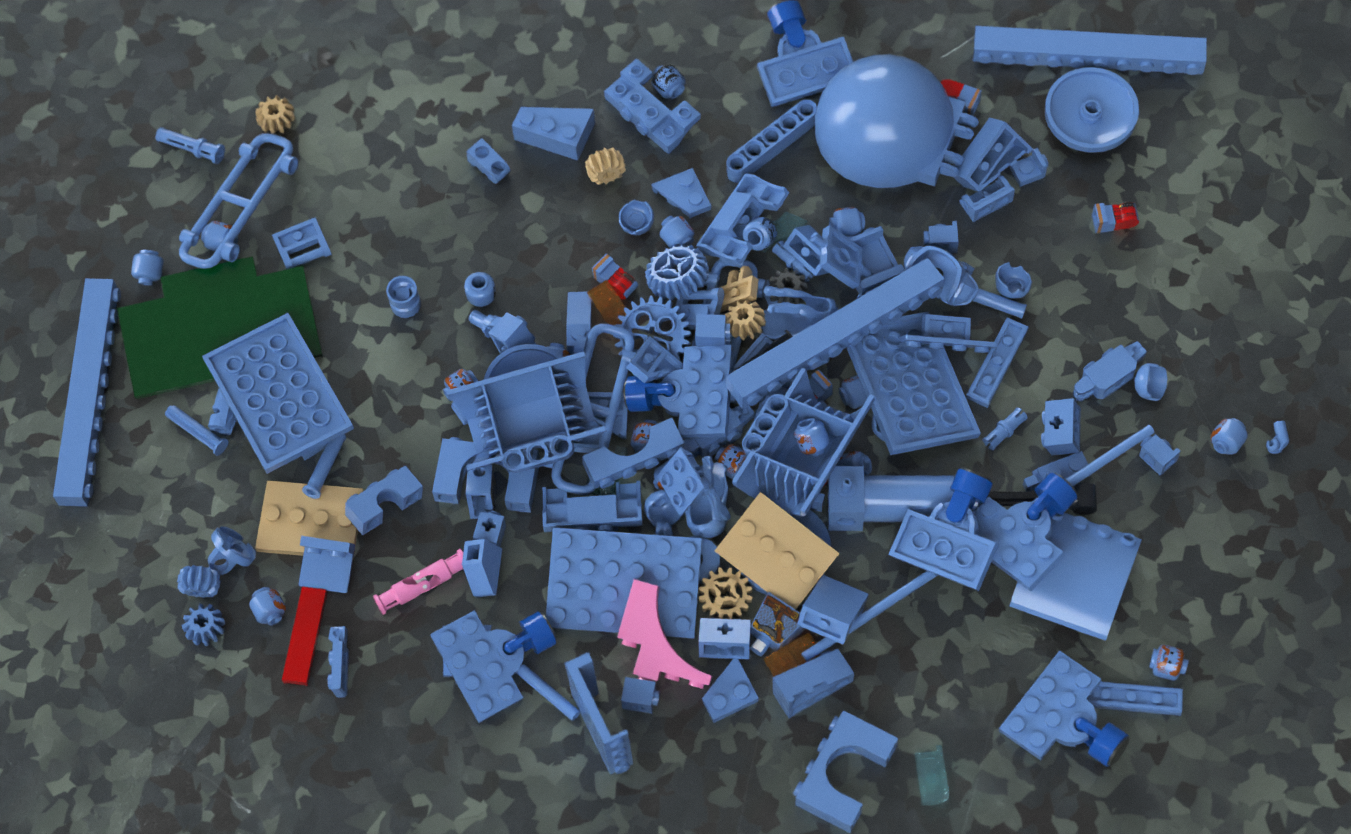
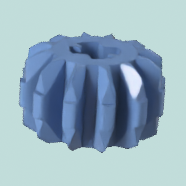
(198, 581)
(195, 620)

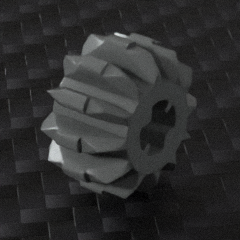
(789, 280)

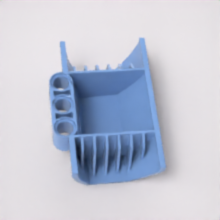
(528, 412)
(778, 464)

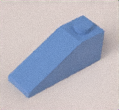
(578, 317)

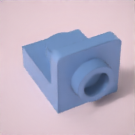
(1030, 168)

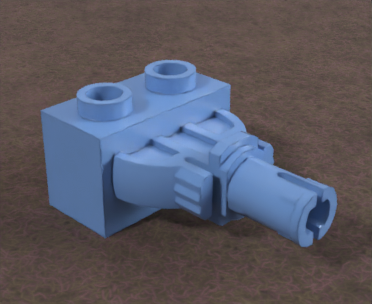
(504, 331)

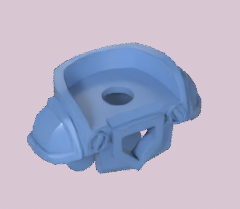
(958, 285)

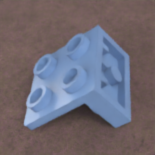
(326, 564)

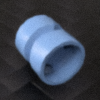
(403, 296)

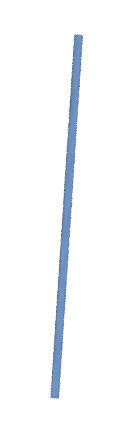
(927, 576)

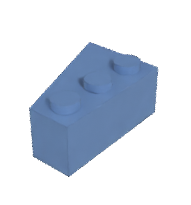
(554, 129)
(990, 154)
(811, 682)

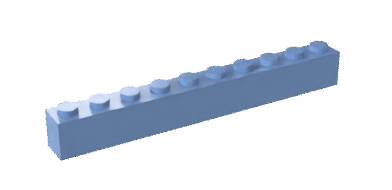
(1089, 49)
(835, 333)
(86, 393)

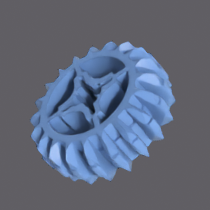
(677, 272)

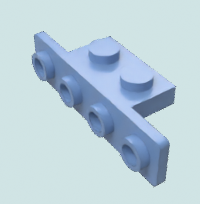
(946, 331)

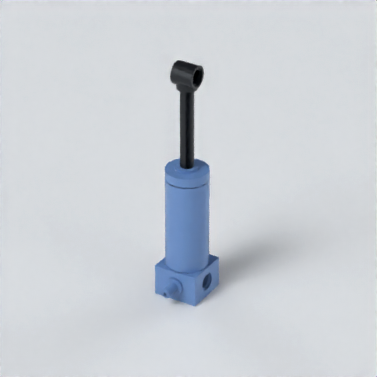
(886, 498)

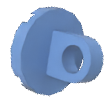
(229, 547)

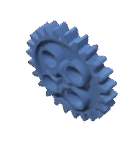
(658, 313)

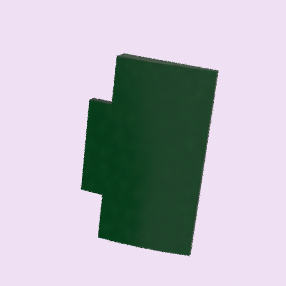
(204, 312)

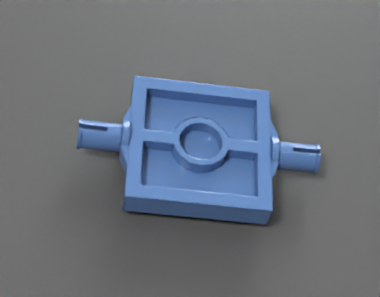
(841, 257)

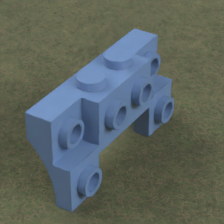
(646, 111)
(744, 205)
(593, 512)

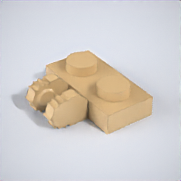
(739, 287)

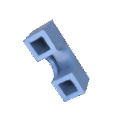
(398, 487)

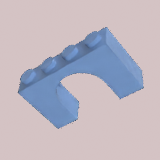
(452, 469)
(847, 736)

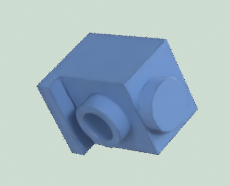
(942, 236)
(1158, 454)

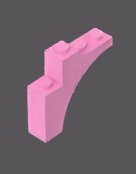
(656, 655)

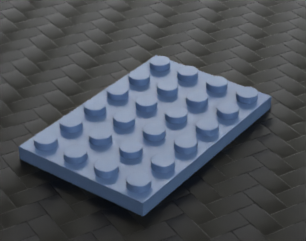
(913, 389)
(277, 393)
(596, 571)

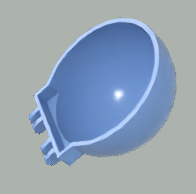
(890, 123)

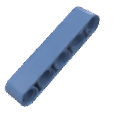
(775, 131)

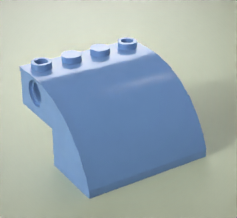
(1089, 579)

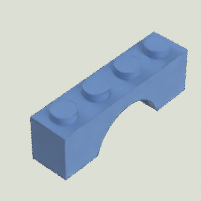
(605, 466)

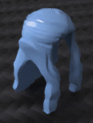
(794, 316)
(709, 513)

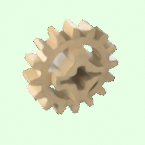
(717, 588)

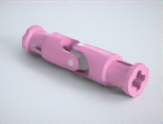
(417, 584)

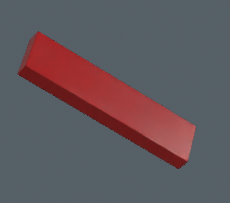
(304, 636)

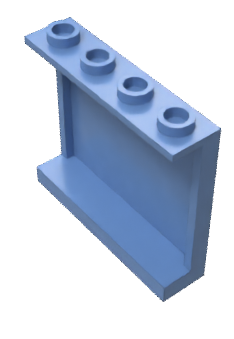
(583, 685)

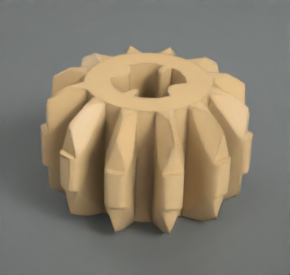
(275, 115)
(605, 166)
(745, 319)

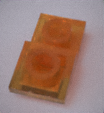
(607, 303)
(790, 655)

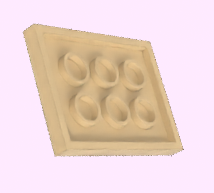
(292, 514)
(776, 551)

